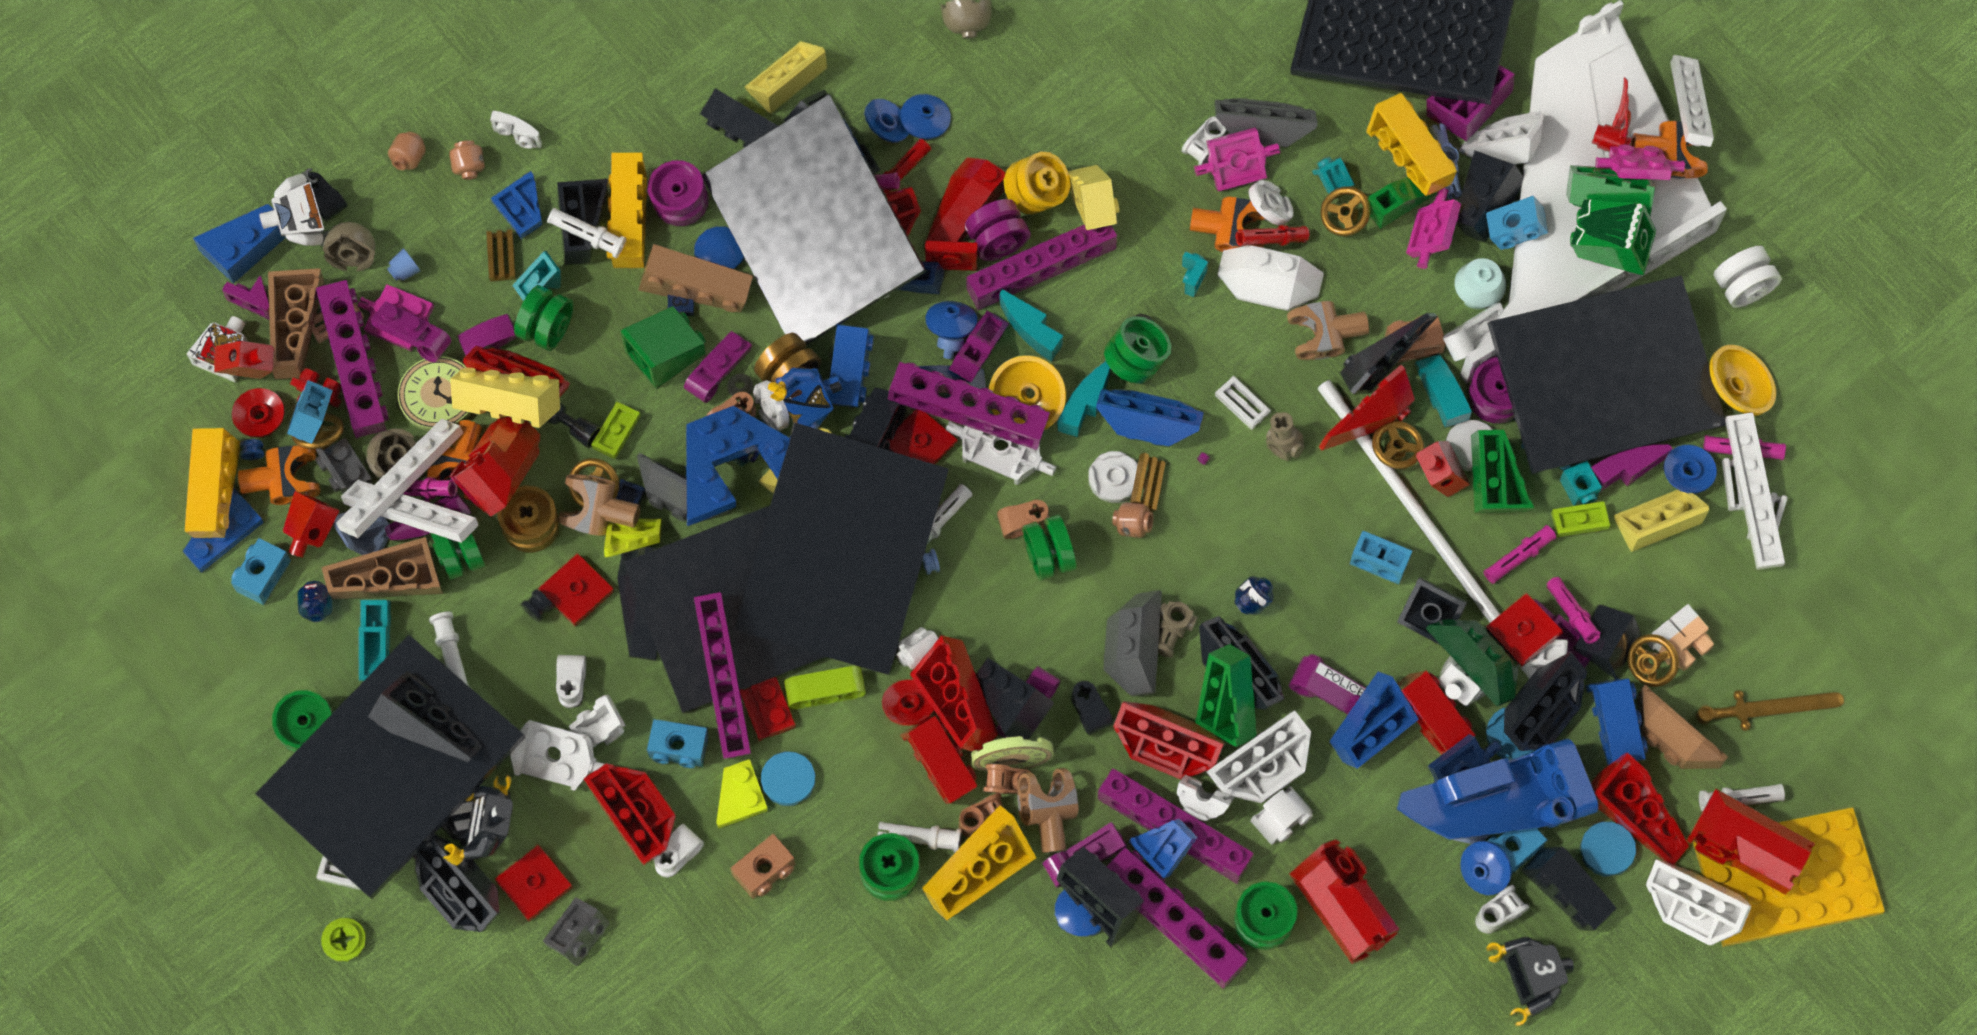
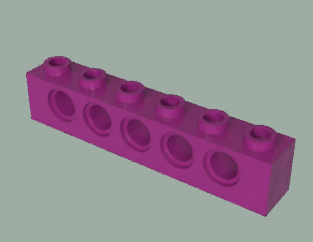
(1039, 263)
(975, 417)
(363, 420)
(722, 675)
(1153, 811)
(1220, 970)

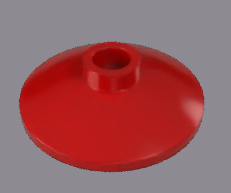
(253, 403)
(905, 694)

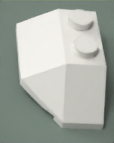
(1508, 139)
(1269, 277)
(1265, 762)
(1696, 903)

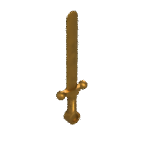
(1744, 710)

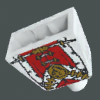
(203, 351)

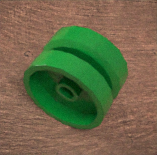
(544, 318)
(1137, 350)
(1049, 547)
(451, 551)
(292, 710)
(894, 881)
(1262, 931)

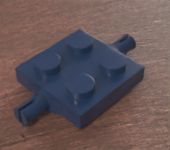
(1461, 757)

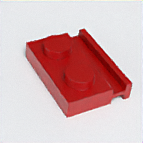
(767, 709)

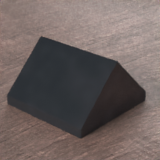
(1430, 605)
(1617, 635)

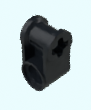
(327, 198)
(1092, 712)

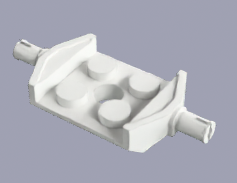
(1014, 462)
(533, 759)

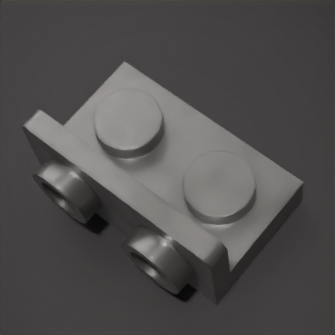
(342, 465)
(576, 931)

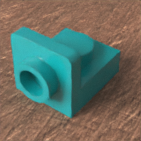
(1333, 174)
(1196, 272)

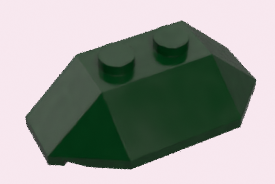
(1479, 657)

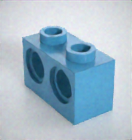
(309, 411)
(1380, 557)

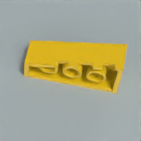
(1411, 144)
(628, 207)
(211, 482)
(979, 864)

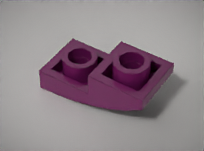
(488, 334)

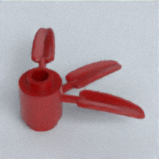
(1614, 136)

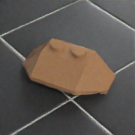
(1675, 736)

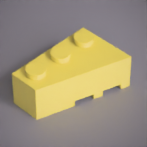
(1093, 196)

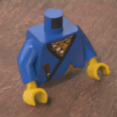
(805, 395)

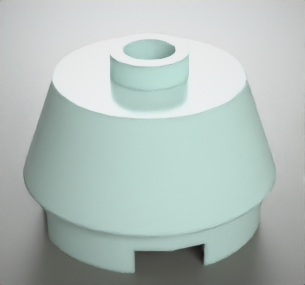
(1480, 283)

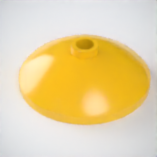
(1031, 372)
(1742, 380)

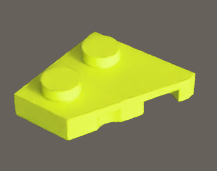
(625, 538)
(739, 795)

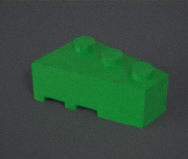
(1604, 185)

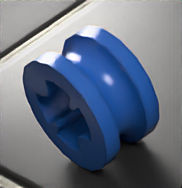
(251, 449)

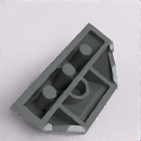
(1274, 120)
(666, 488)
(1133, 643)

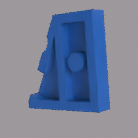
(520, 205)
(1165, 846)

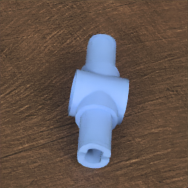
(1451, 153)

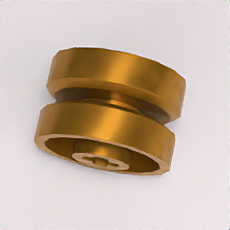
(783, 355)
(529, 520)

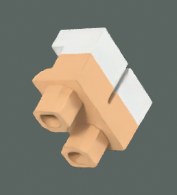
(1684, 631)

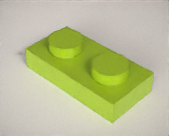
(616, 430)
(1580, 519)

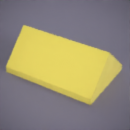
(788, 75)
(1660, 518)

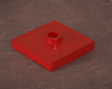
(953, 254)
(922, 438)
(576, 590)
(1524, 629)
(533, 883)

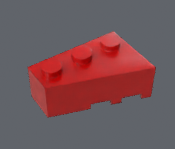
(1436, 711)
(941, 759)

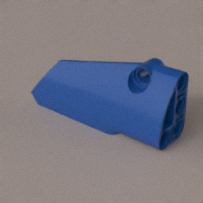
(1505, 795)

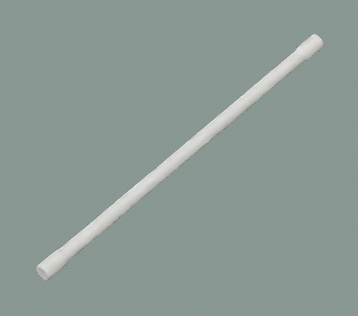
(1337, 402)

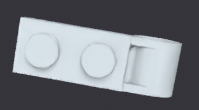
(1470, 333)

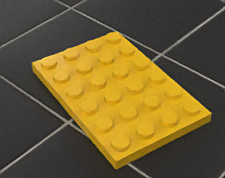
(1830, 890)

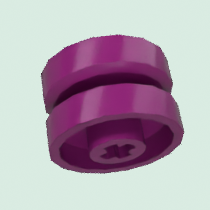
(678, 193)
(997, 229)
(1489, 393)

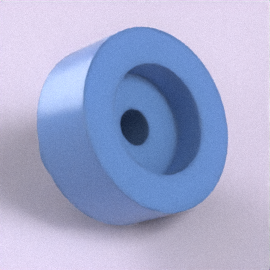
(950, 346)

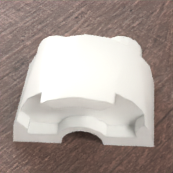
(915, 647)
(601, 724)
(1200, 803)
(1281, 815)

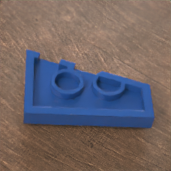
(242, 522)

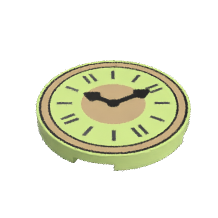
(426, 393)
(1014, 753)

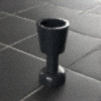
(580, 429)

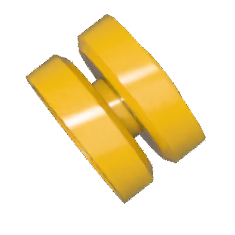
(1037, 182)

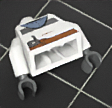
(296, 211)

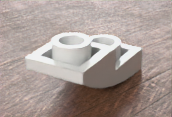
(523, 133)

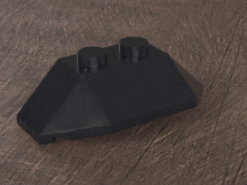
(1266, 682)
(1545, 703)
(457, 891)

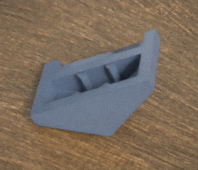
(370, 541)

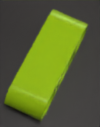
(825, 687)

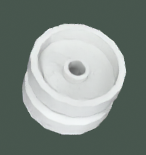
(1747, 276)

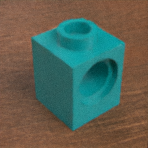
(1580, 474)

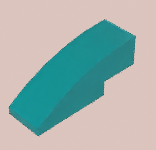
(1031, 326)
(1443, 390)
(1084, 400)
(373, 635)

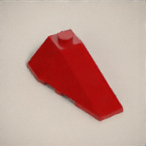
(969, 189)
(1386, 404)
(1631, 800)

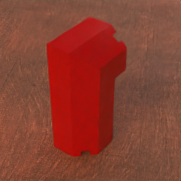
(498, 464)
(1750, 841)
(1344, 901)

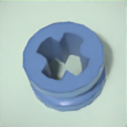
(931, 562)

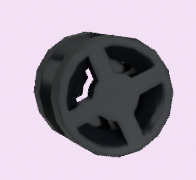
(537, 605)

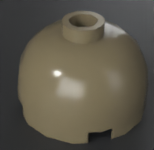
(966, 16)
(349, 246)
(388, 449)

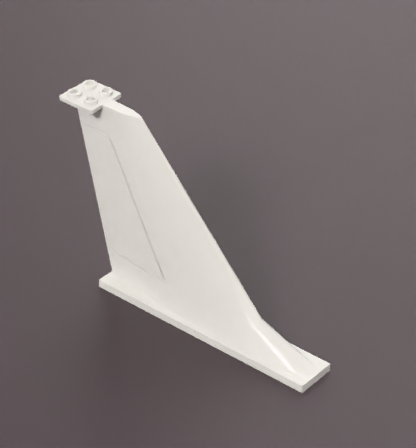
(1576, 90)

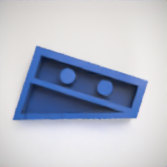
(239, 243)
(851, 364)
(1618, 719)
(1373, 721)

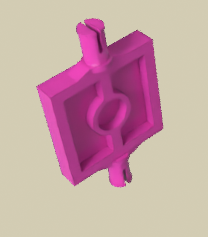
(1236, 159)
(1639, 163)
(1433, 228)
(401, 299)

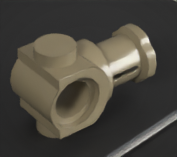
(1283, 437)
(1172, 628)

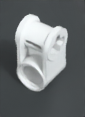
(1197, 144)
(570, 676)
(681, 848)
(1504, 907)

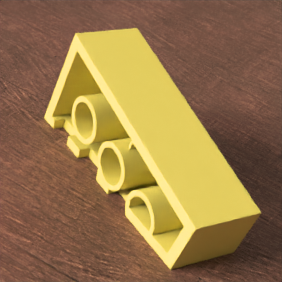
(506, 395)

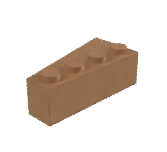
(695, 279)
(292, 315)
(385, 573)

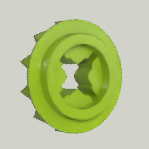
(333, 933)

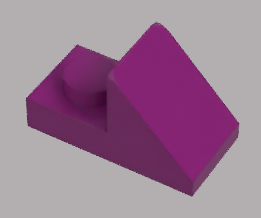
(253, 300)

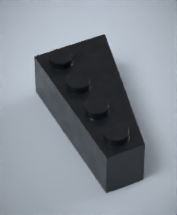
(735, 118)
(877, 420)

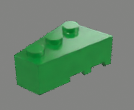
(1496, 476)
(1228, 696)

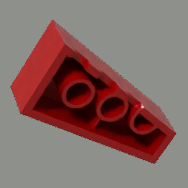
(955, 694)

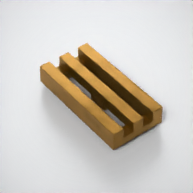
(499, 236)
(1151, 483)

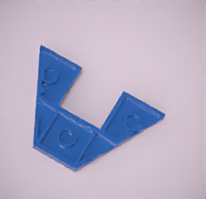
(719, 440)

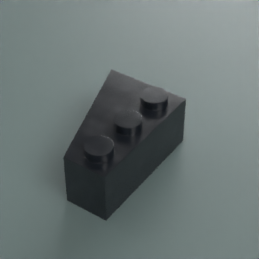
(1487, 187)
(586, 202)
(1569, 887)
(1102, 894)

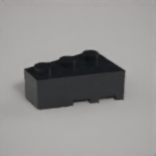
(1012, 701)

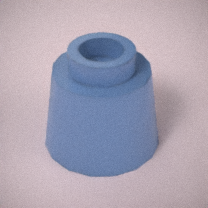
(402, 266)

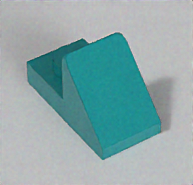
(541, 272)

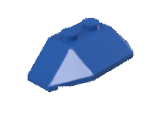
(1148, 416)

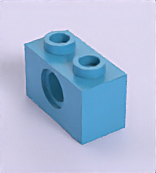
(1517, 223)
(259, 586)
(665, 733)
(1528, 842)

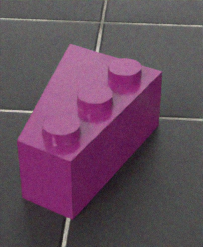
(1467, 117)

